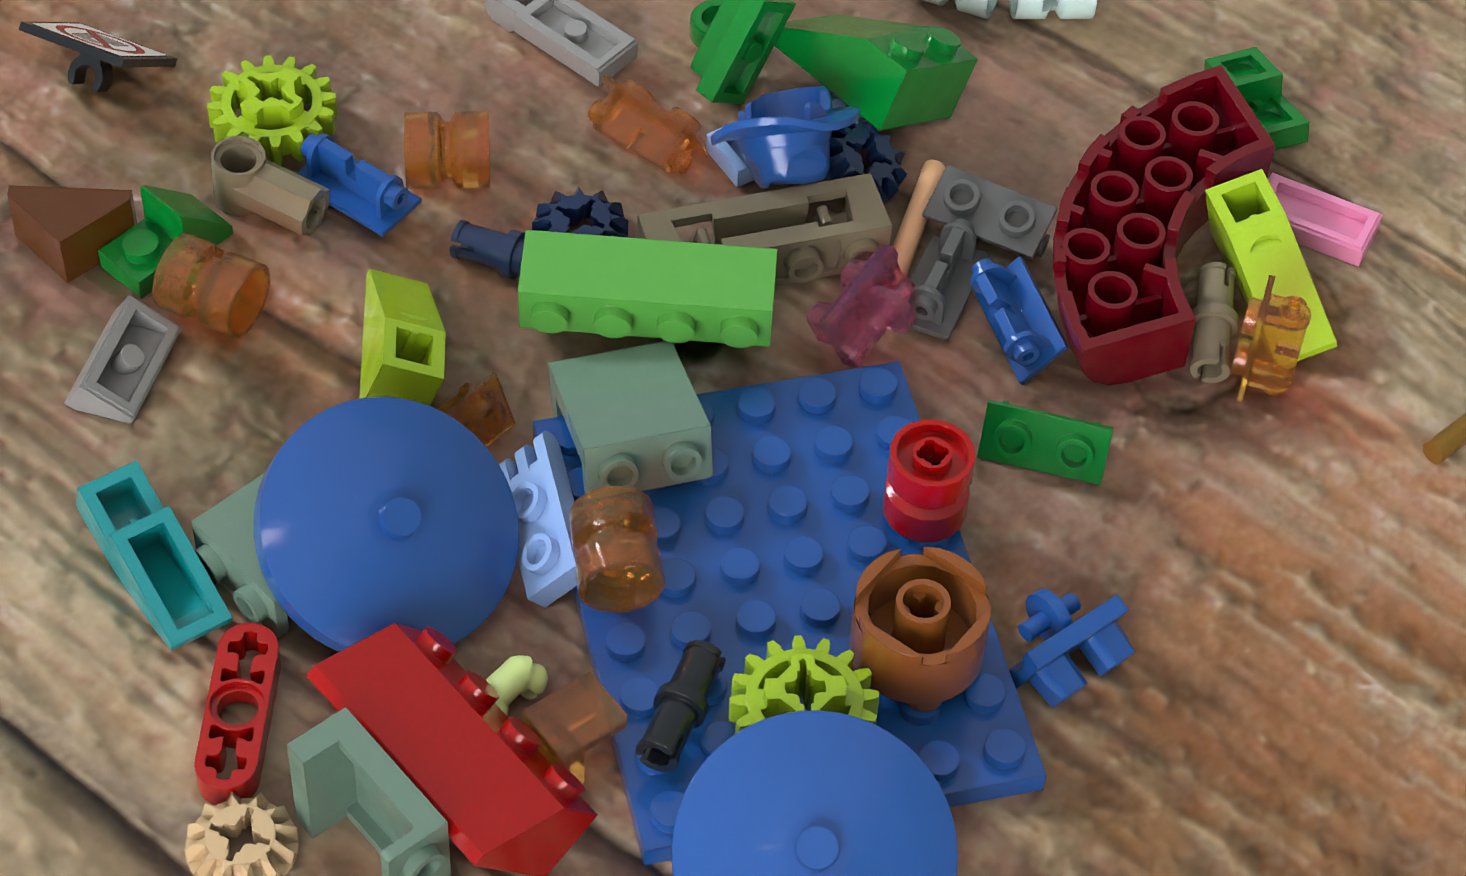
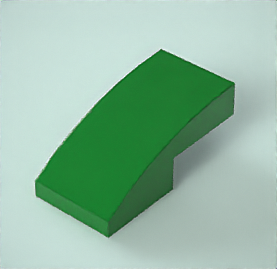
(1262, 89)

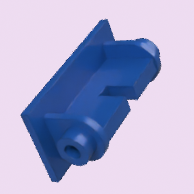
(356, 186)
(1018, 316)

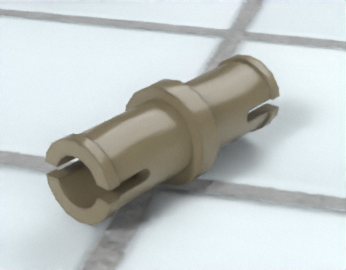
(1214, 322)

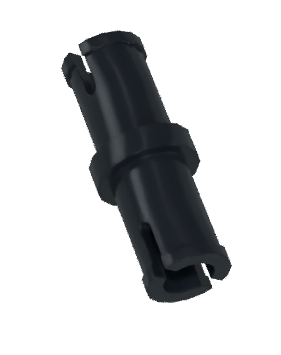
(680, 706)

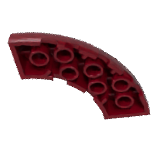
(1132, 214)

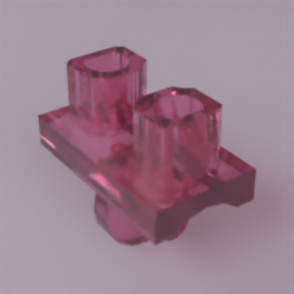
(870, 304)

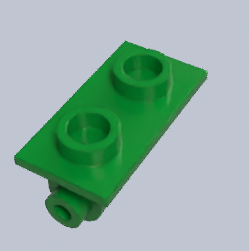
(1045, 442)

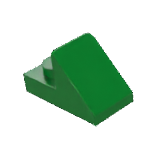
(167, 214)

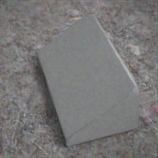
(124, 362)

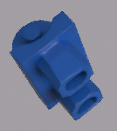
(1049, 663)

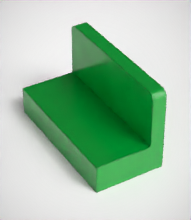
(738, 47)

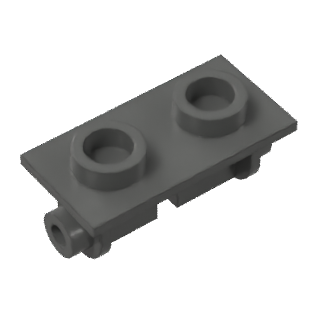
(994, 211)
(944, 279)

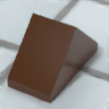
(70, 223)

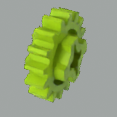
(273, 106)
(816, 676)

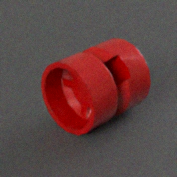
(928, 480)

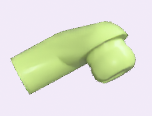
(517, 677)

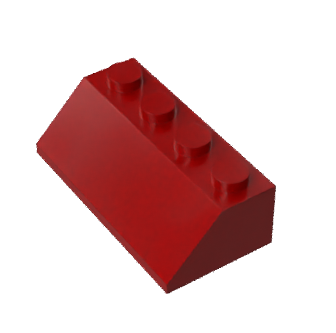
(459, 748)

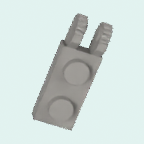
(568, 34)

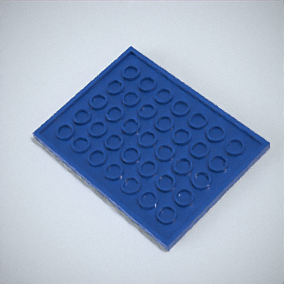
(778, 555)

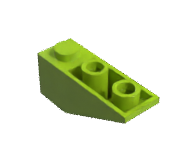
(1260, 243)
(401, 340)

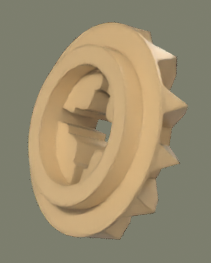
(272, 830)

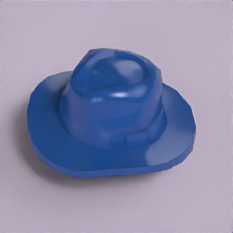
(788, 135)

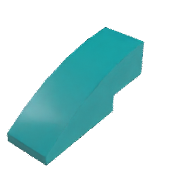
(151, 555)

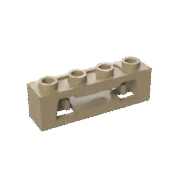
(778, 220)

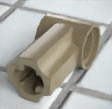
(251, 184)

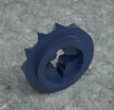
(884, 158)
(605, 216)

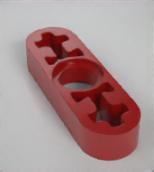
(229, 688)

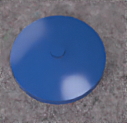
(384, 522)
(814, 801)

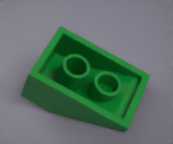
(884, 67)

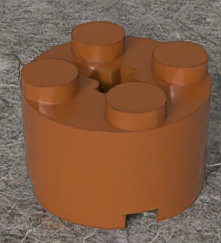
(920, 626)

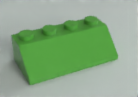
(647, 288)

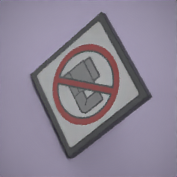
(96, 51)

